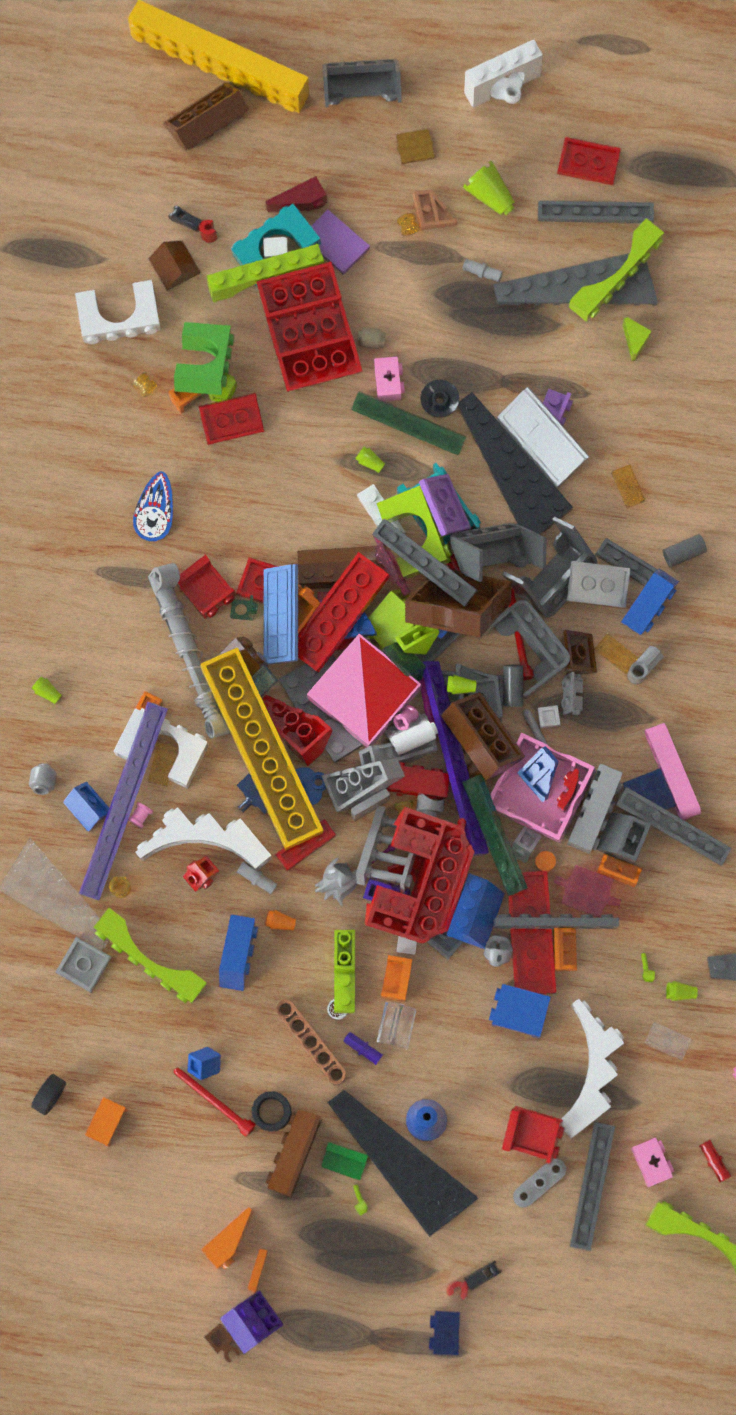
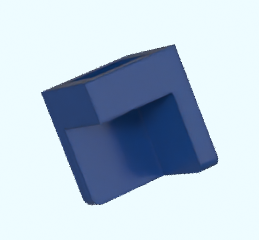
(204, 1063)

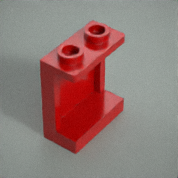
(205, 587)
(533, 1134)

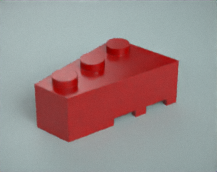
(419, 781)

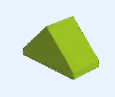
(636, 337)
(417, 639)

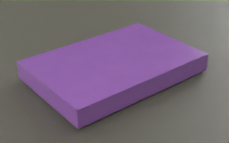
(339, 242)
(444, 504)

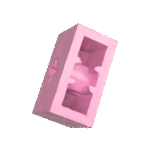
(388, 368)
(642, 1155)

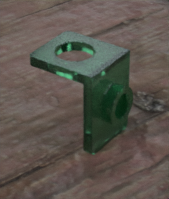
(251, 606)

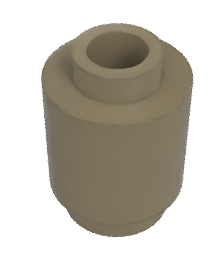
(371, 338)

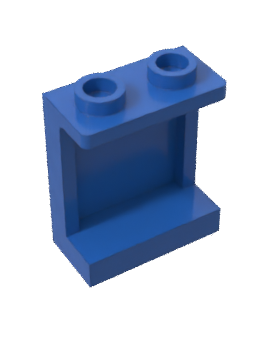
(519, 1010)

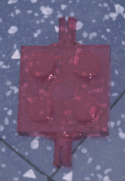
(386, 557)
(587, 891)

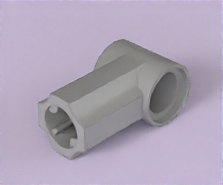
(645, 664)

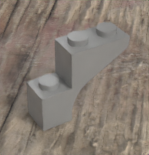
(387, 751)

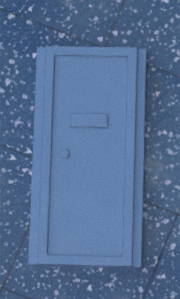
(281, 614)

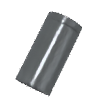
(684, 550)
(513, 685)

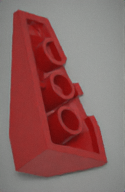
(301, 732)

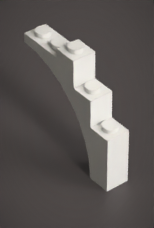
(207, 831)
(600, 1072)

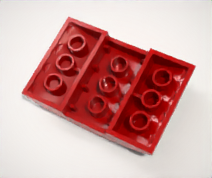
(309, 326)

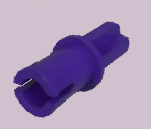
(362, 1048)

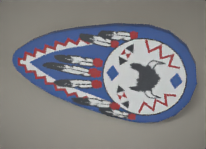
(154, 509)

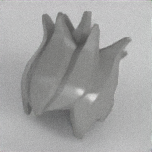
(337, 881)

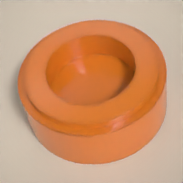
(545, 861)

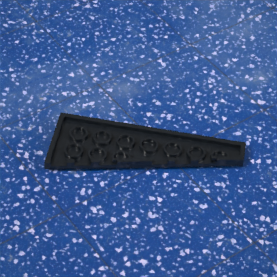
(523, 485)
(418, 1181)

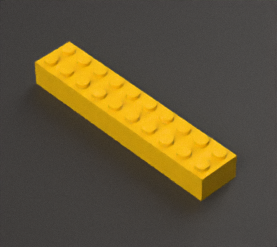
(219, 56)
(261, 748)

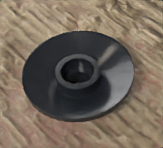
(439, 389)

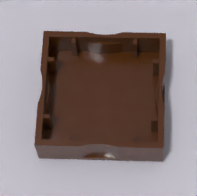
(437, 609)

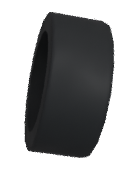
(48, 1094)
(256, 1107)

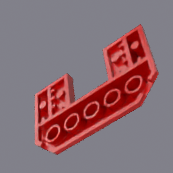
(437, 884)

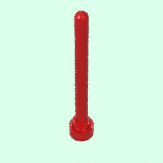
(528, 672)
(244, 1125)

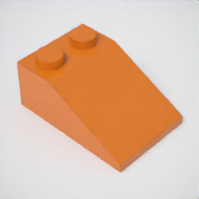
(226, 1244)

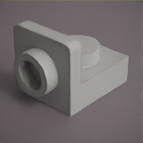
(525, 844)

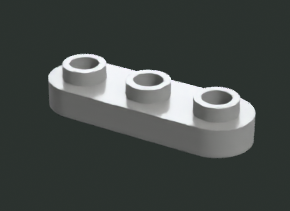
(530, 1187)

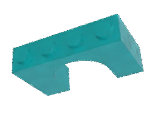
(287, 223)

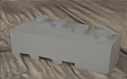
(359, 783)
(595, 808)

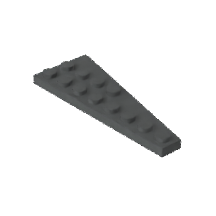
(562, 284)

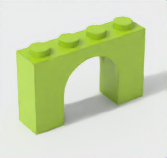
(414, 503)

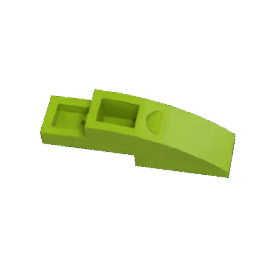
(344, 971)

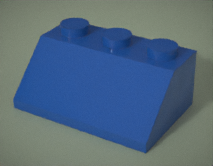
(476, 911)

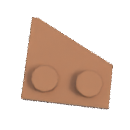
(431, 211)

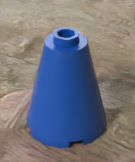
(424, 1129)

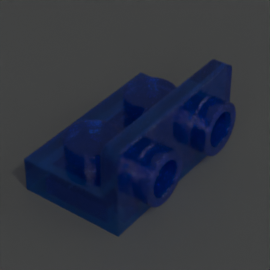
(446, 1333)

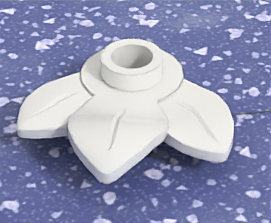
(507, 86)

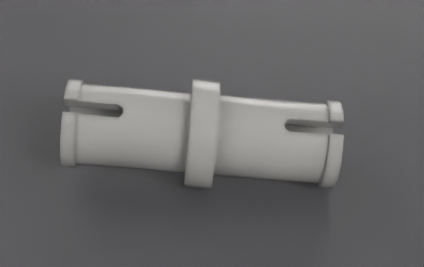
(482, 270)
(257, 878)

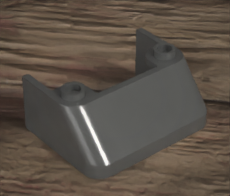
(361, 80)
(497, 545)
(550, 587)
(540, 638)

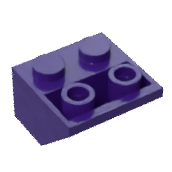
(251, 1321)

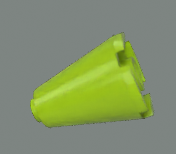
(490, 189)

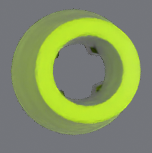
(369, 459)
(460, 685)
(46, 690)
(679, 991)

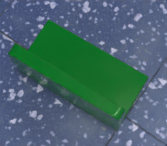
(344, 1161)

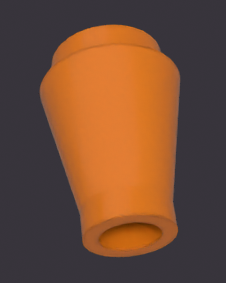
(279, 921)

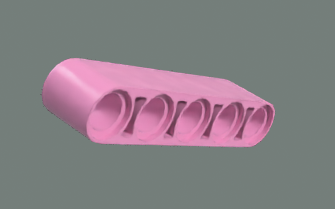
(673, 771)

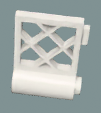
(417, 734)

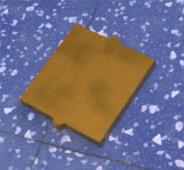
(415, 146)

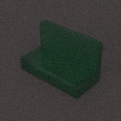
(406, 662)

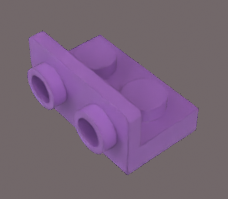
(558, 404)

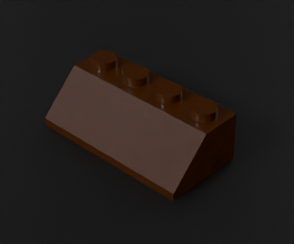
(206, 116)
(324, 566)
(482, 735)
(294, 1153)

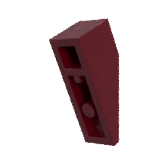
(304, 196)

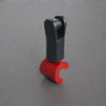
(206, 227)
(473, 1280)

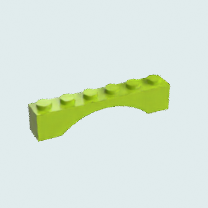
(234, 280)
(592, 297)
(184, 982)
(668, 1222)

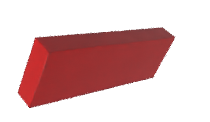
(296, 854)

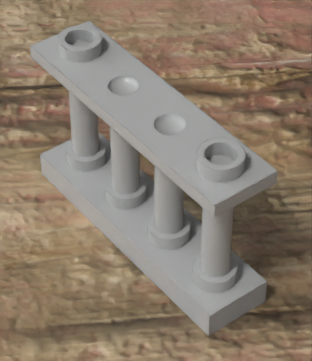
(371, 854)

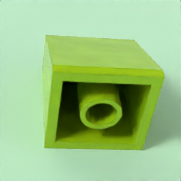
(389, 618)

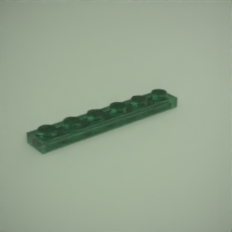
(408, 423)
(495, 835)

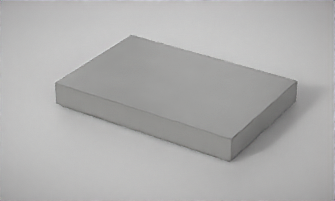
(598, 584)

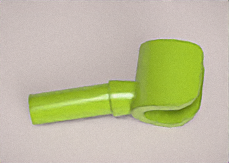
(648, 975)
(361, 1207)

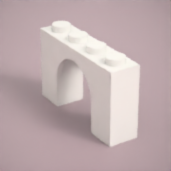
(523, 59)
(143, 320)
(190, 754)

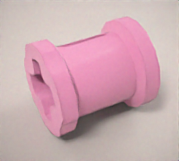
(403, 720)
(140, 815)

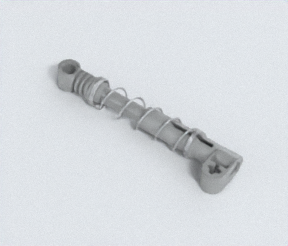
(163, 581)

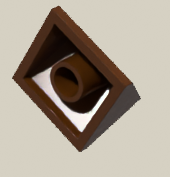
(173, 264)
(581, 652)

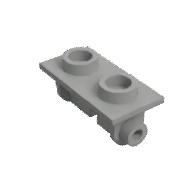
(572, 684)

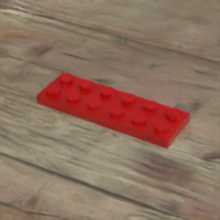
(340, 611)
(533, 947)

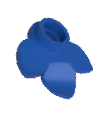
(308, 778)

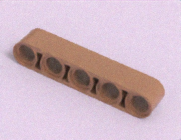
(306, 1033)

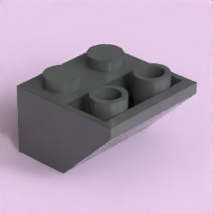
(623, 837)

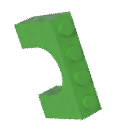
(209, 377)

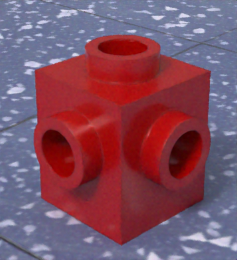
(197, 876)

